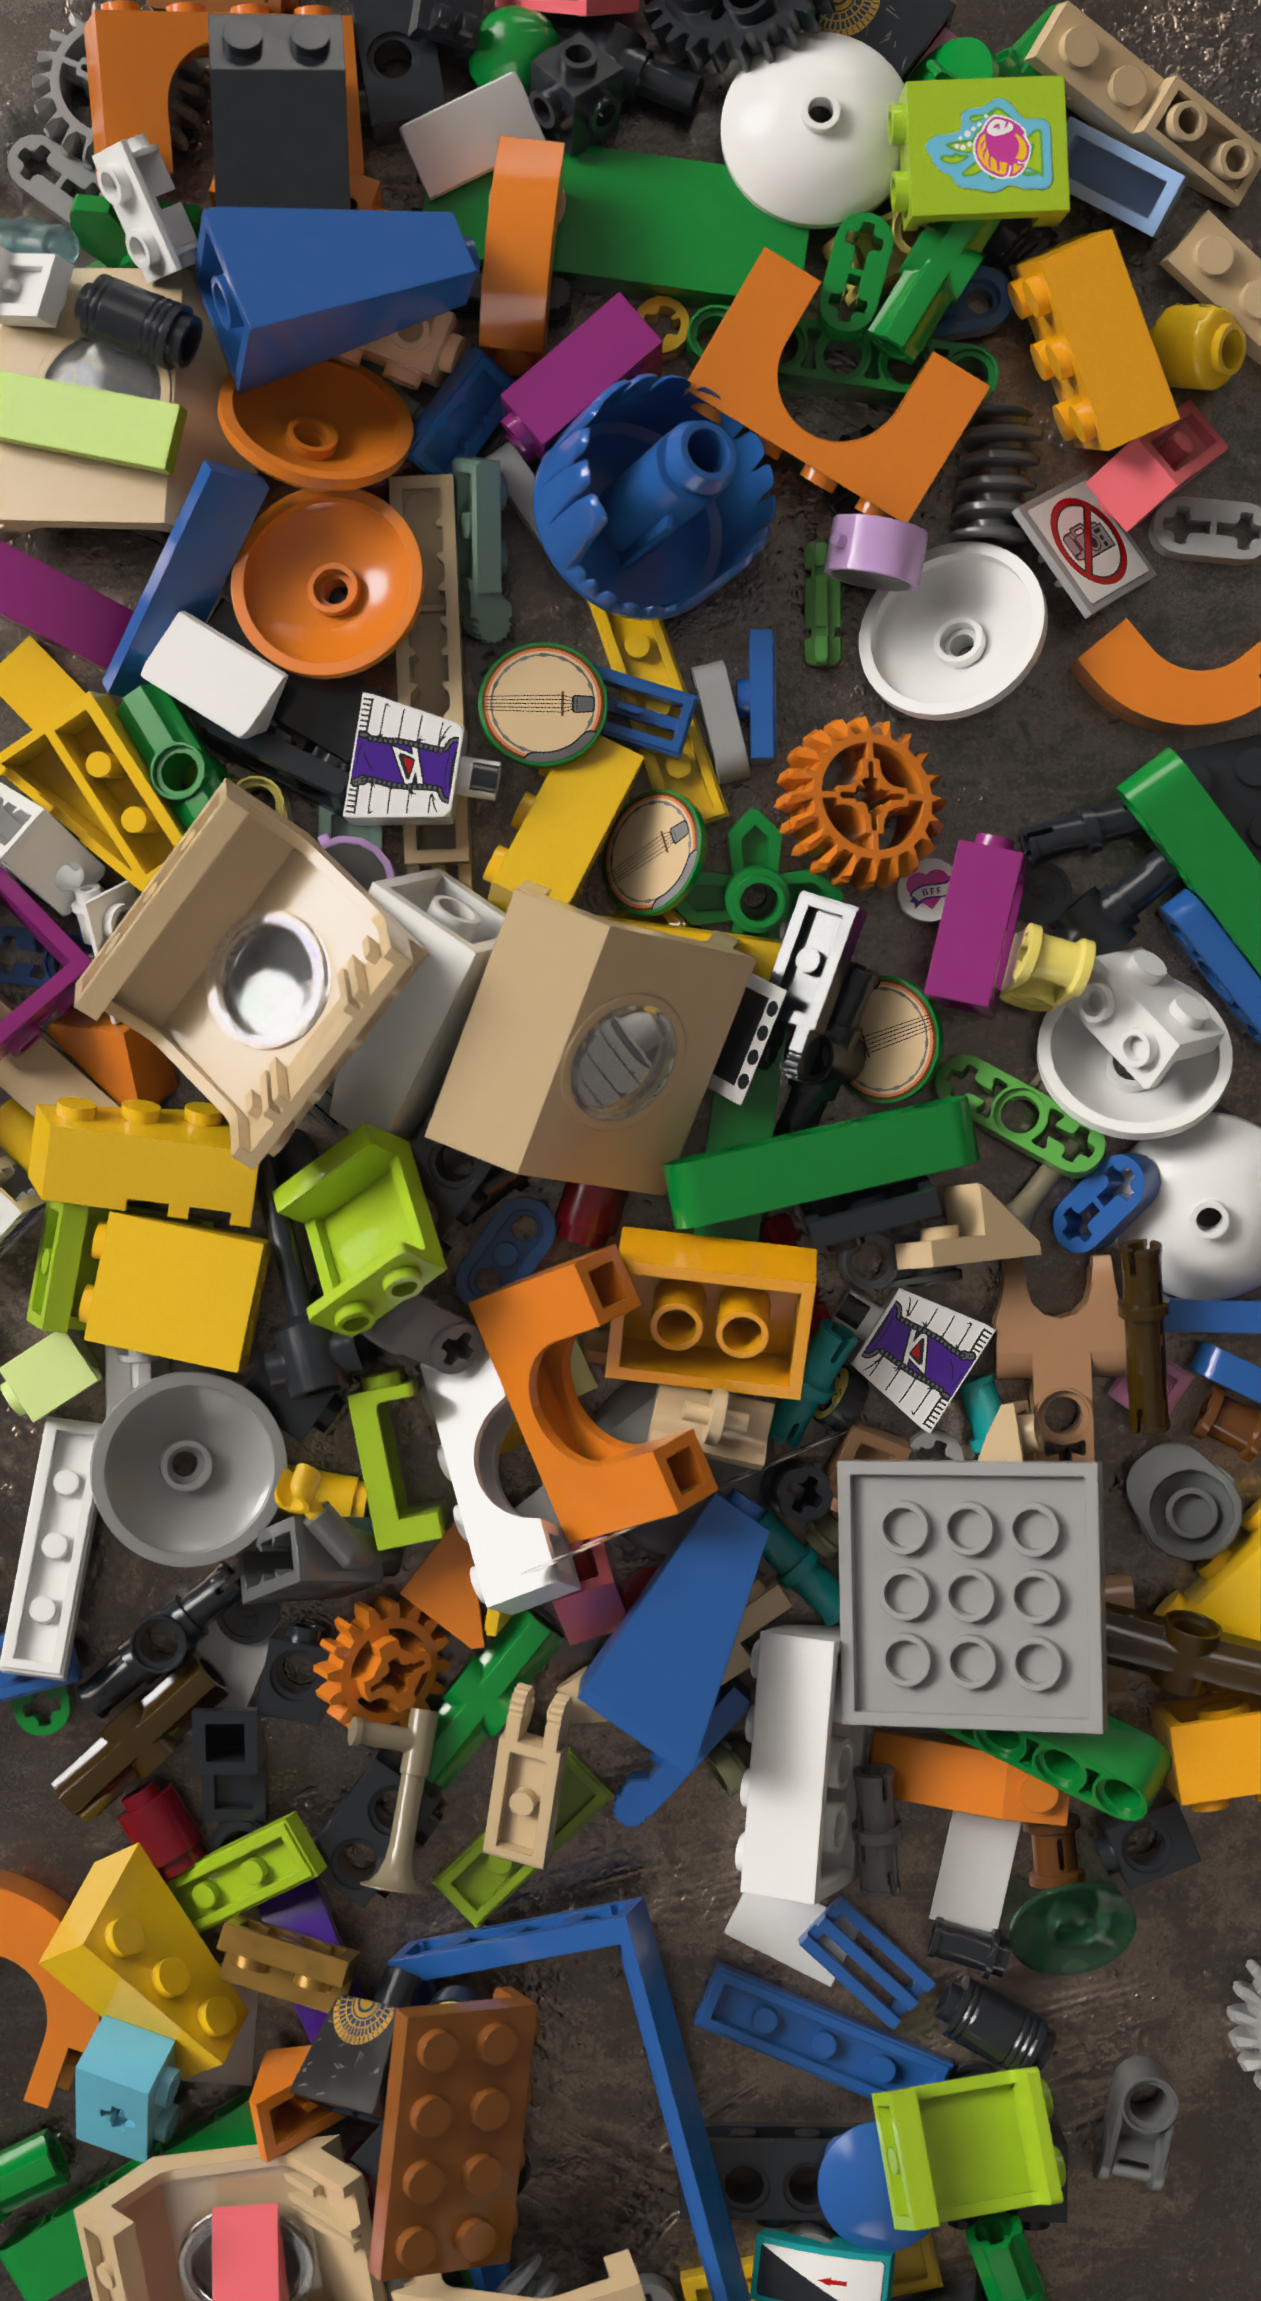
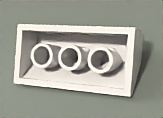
(799, 1770)

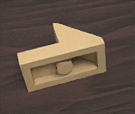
(975, 1231)

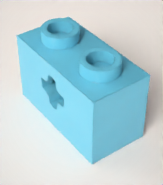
(127, 2089)

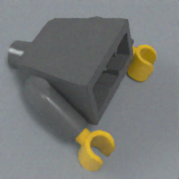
(312, 1553)

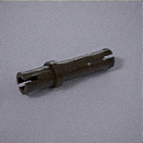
(1143, 1313)

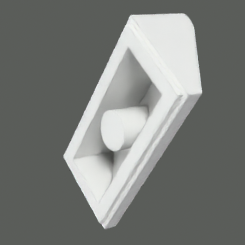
(464, 134)
(215, 676)

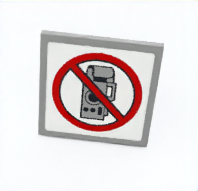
(1083, 546)

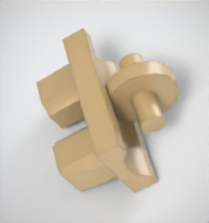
(726, 1425)

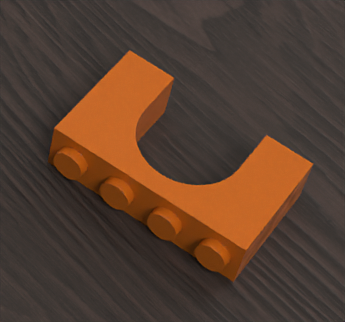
(138, 51)
(884, 468)
(588, 1475)

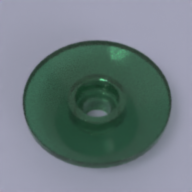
(1072, 1929)

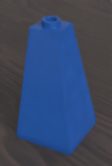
(323, 281)
(675, 1641)

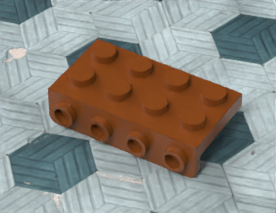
(453, 2136)

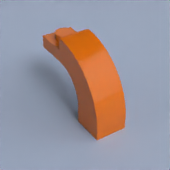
(520, 252)
(1161, 697)
(27, 1925)

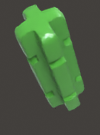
(822, 609)

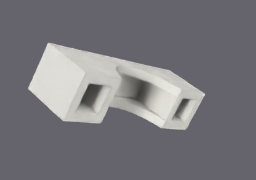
(472, 1425)

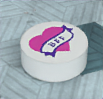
(924, 891)

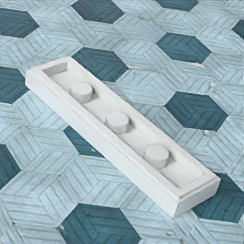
(53, 1554)

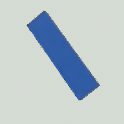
(190, 565)
(814, 2035)

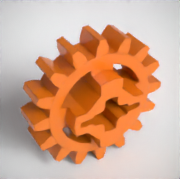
(382, 1665)

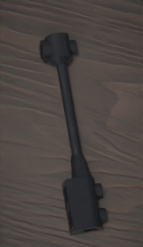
(307, 1357)

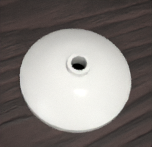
(804, 168)
(964, 599)
(1090, 1090)
(1199, 1169)

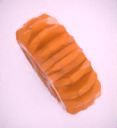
(839, 828)

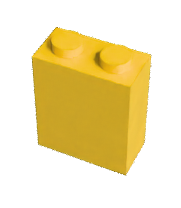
(175, 1289)

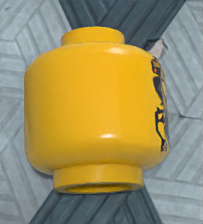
(1198, 345)

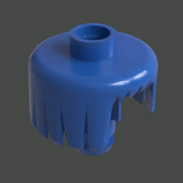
(652, 500)

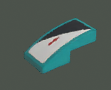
(811, 2270)

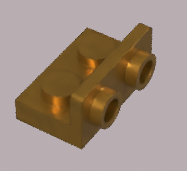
(286, 1963)

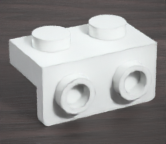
(1143, 1015)

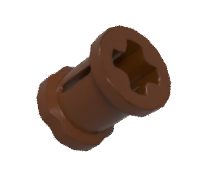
(1228, 1423)
(1054, 1854)

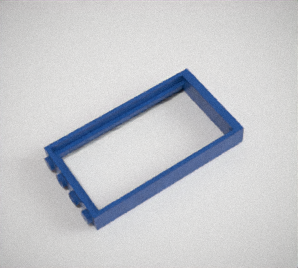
(590, 1928)

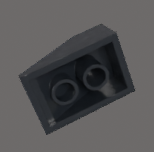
(279, 111)

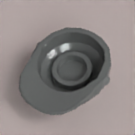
(1184, 1502)

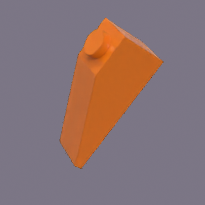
(965, 1779)

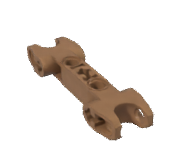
(1059, 1360)

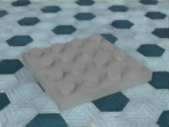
(973, 1594)

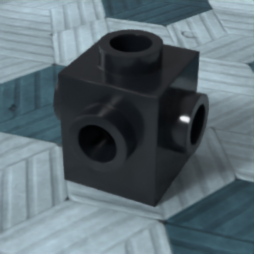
(576, 93)

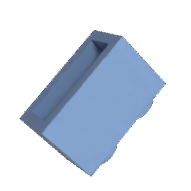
(1121, 179)

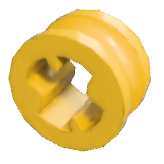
(651, 311)

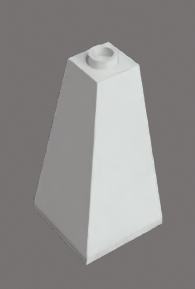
(411, 1047)

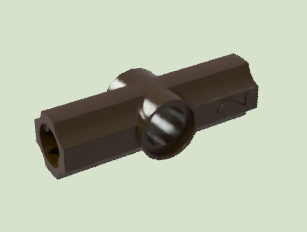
(1183, 1652)
(140, 1737)

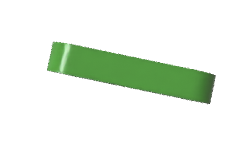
(1054, 1154)

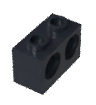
(364, 1822)

